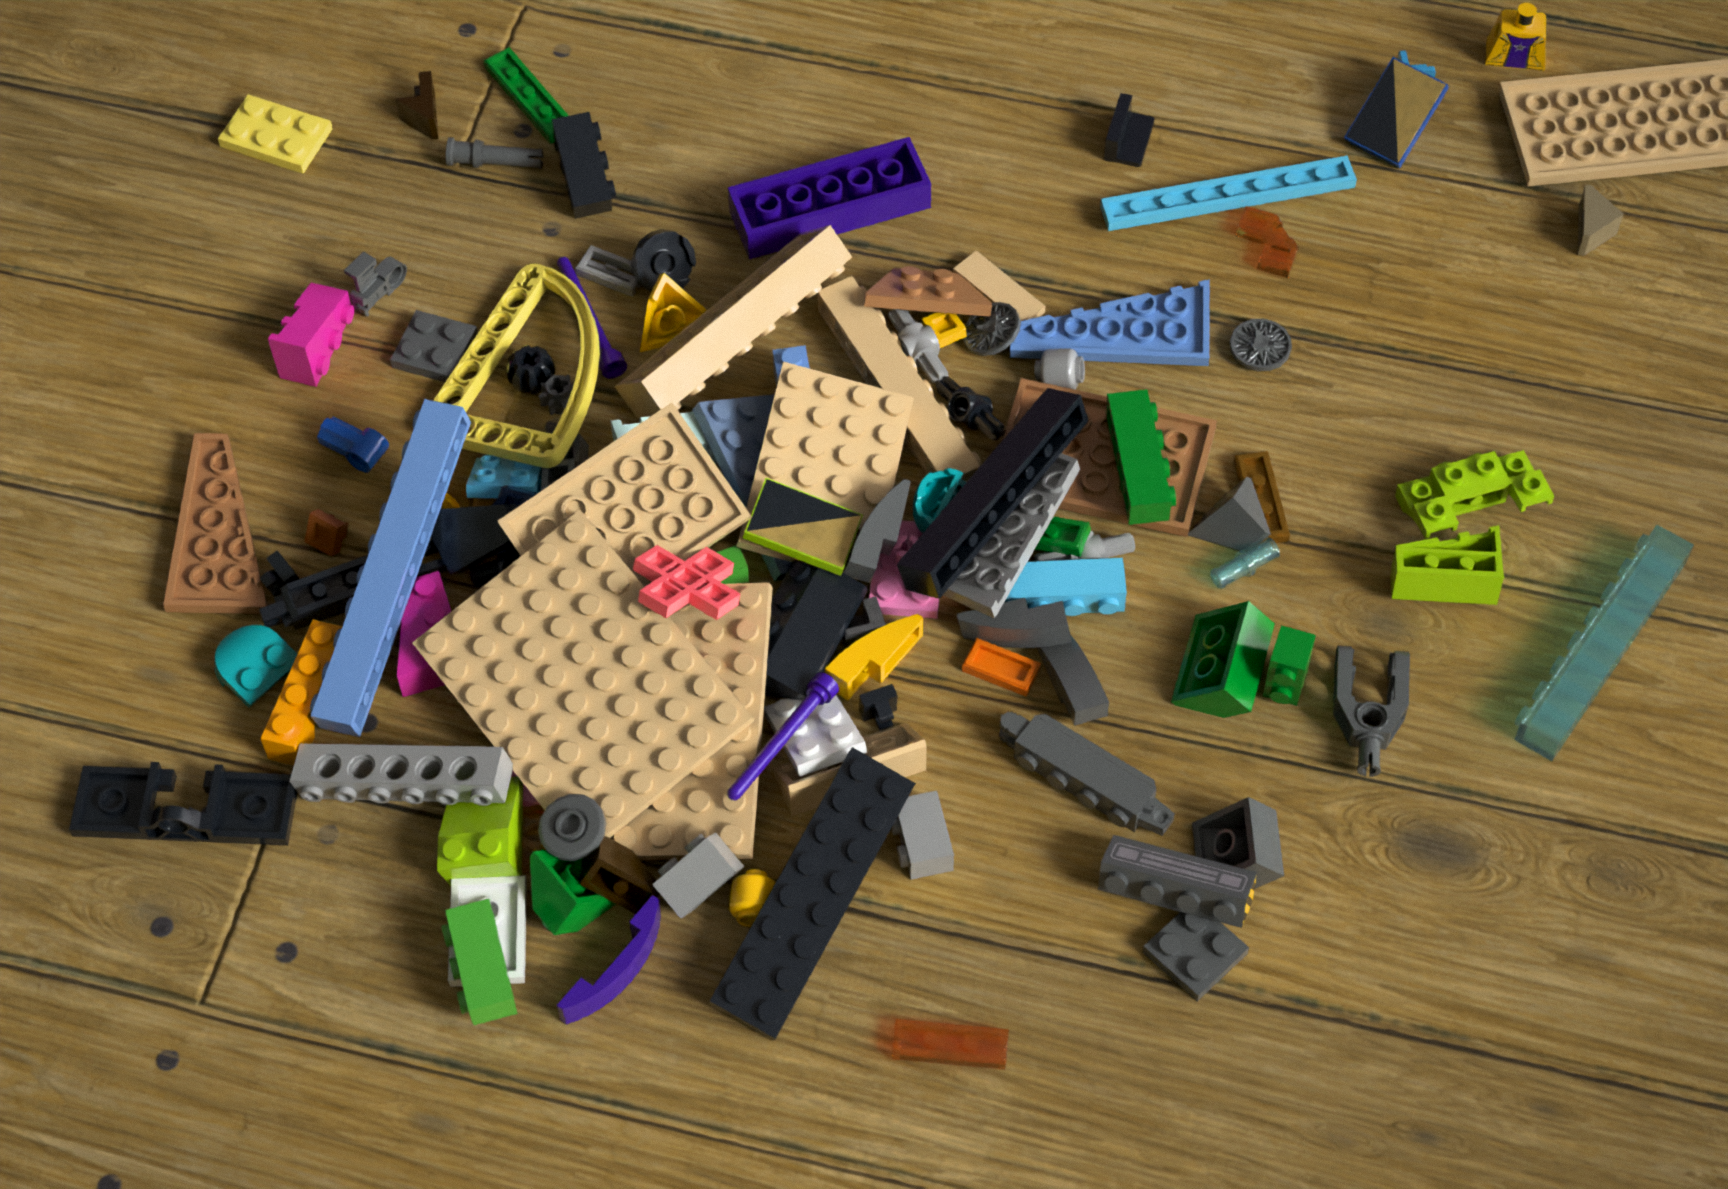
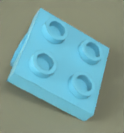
(493, 472)

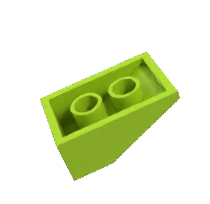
(482, 839)

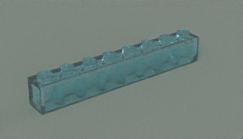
(1602, 643)

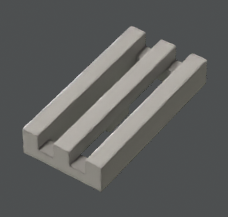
(607, 274)

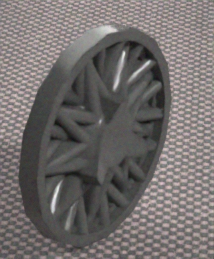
(993, 333)
(1260, 345)
(572, 827)

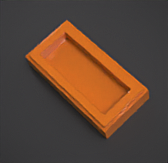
(1001, 667)

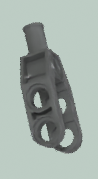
(1353, 715)

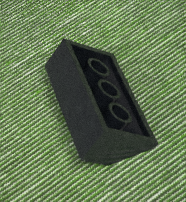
(807, 625)

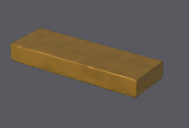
(1260, 470)

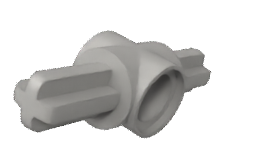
(919, 343)
(1095, 548)

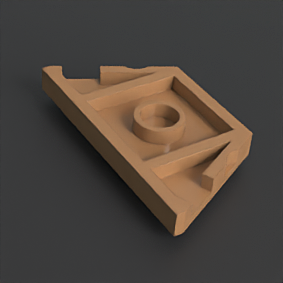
(927, 291)

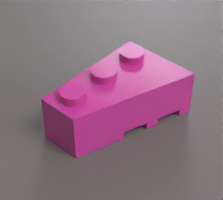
(311, 334)
(424, 609)

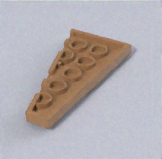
(213, 545)

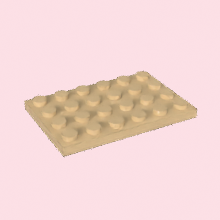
(830, 442)
(639, 494)

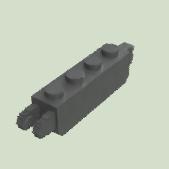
(1085, 771)

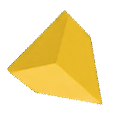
(667, 313)

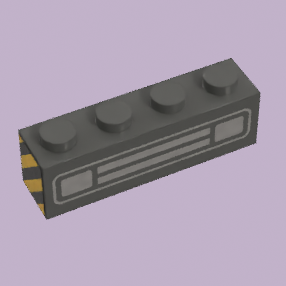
(1177, 881)

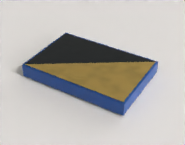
(1396, 112)

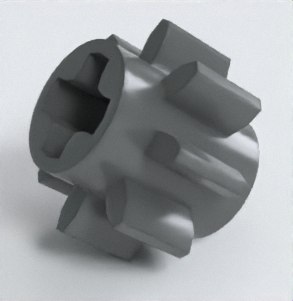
(556, 393)

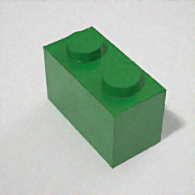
(1289, 665)

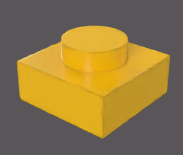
(946, 327)

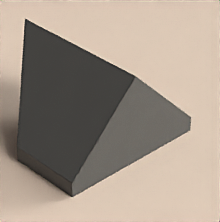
(1234, 519)

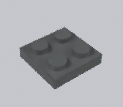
(432, 345)
(1195, 952)

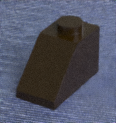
(618, 875)

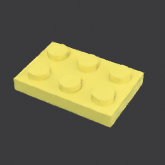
(275, 133)

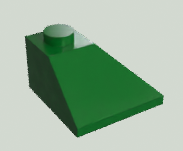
(559, 897)

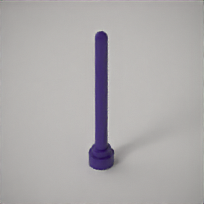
(611, 361)
(820, 690)

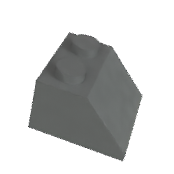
(1242, 837)

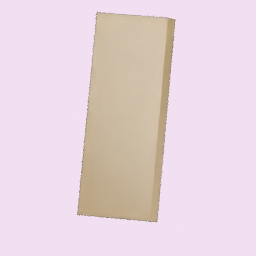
(894, 747)

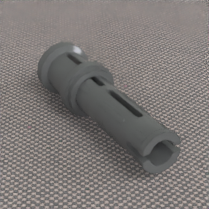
(478, 153)

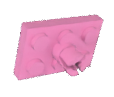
(889, 586)

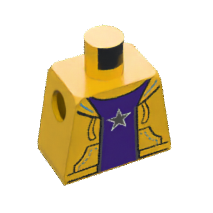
(1518, 39)

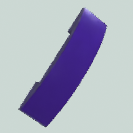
(586, 998)

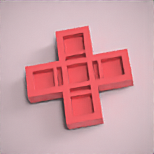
(684, 582)

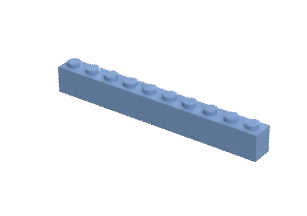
(390, 568)

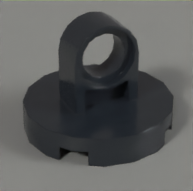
(663, 253)

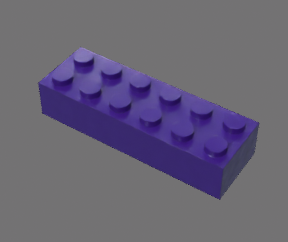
(835, 192)

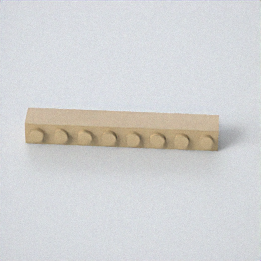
(884, 365)

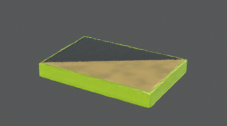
(803, 526)

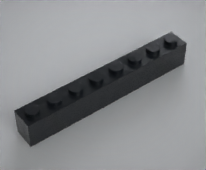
(992, 493)

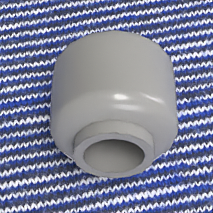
(1060, 368)

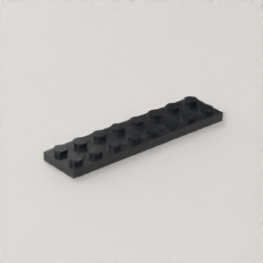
(812, 894)

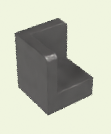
(864, 624)

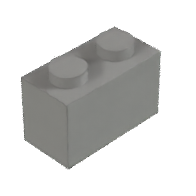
(923, 837)
(697, 874)

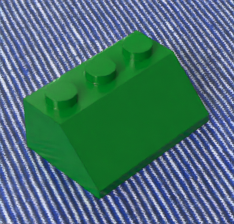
(1224, 660)

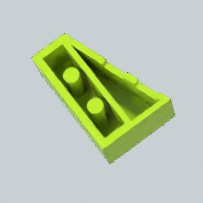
(1450, 570)

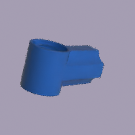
(358, 446)

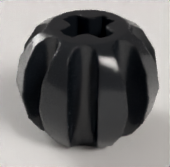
(529, 368)

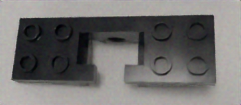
(238, 810)

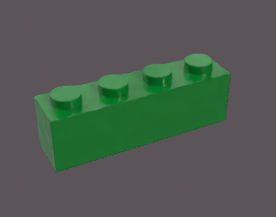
(1139, 457)

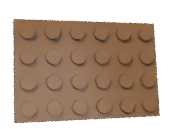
(1097, 485)

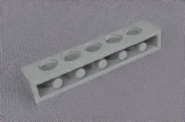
(374, 773)

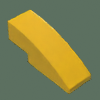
(875, 654)

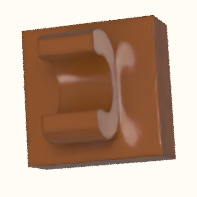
(325, 532)

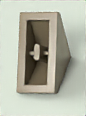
(1596, 220)

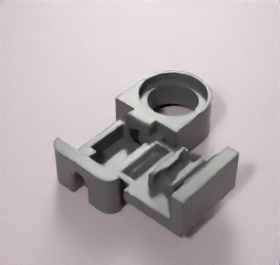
(373, 282)

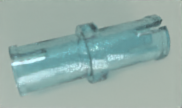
(1245, 563)

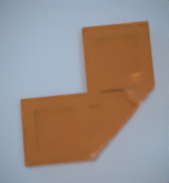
(1268, 229)

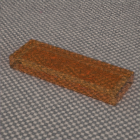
(950, 1044)

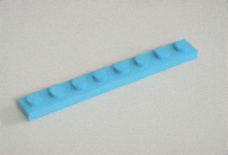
(1227, 193)

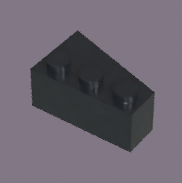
(583, 164)

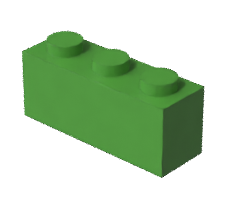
(479, 962)

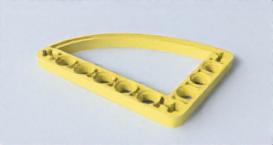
(529, 286)

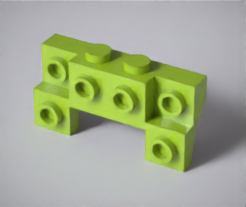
(1471, 486)

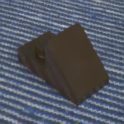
(421, 109)

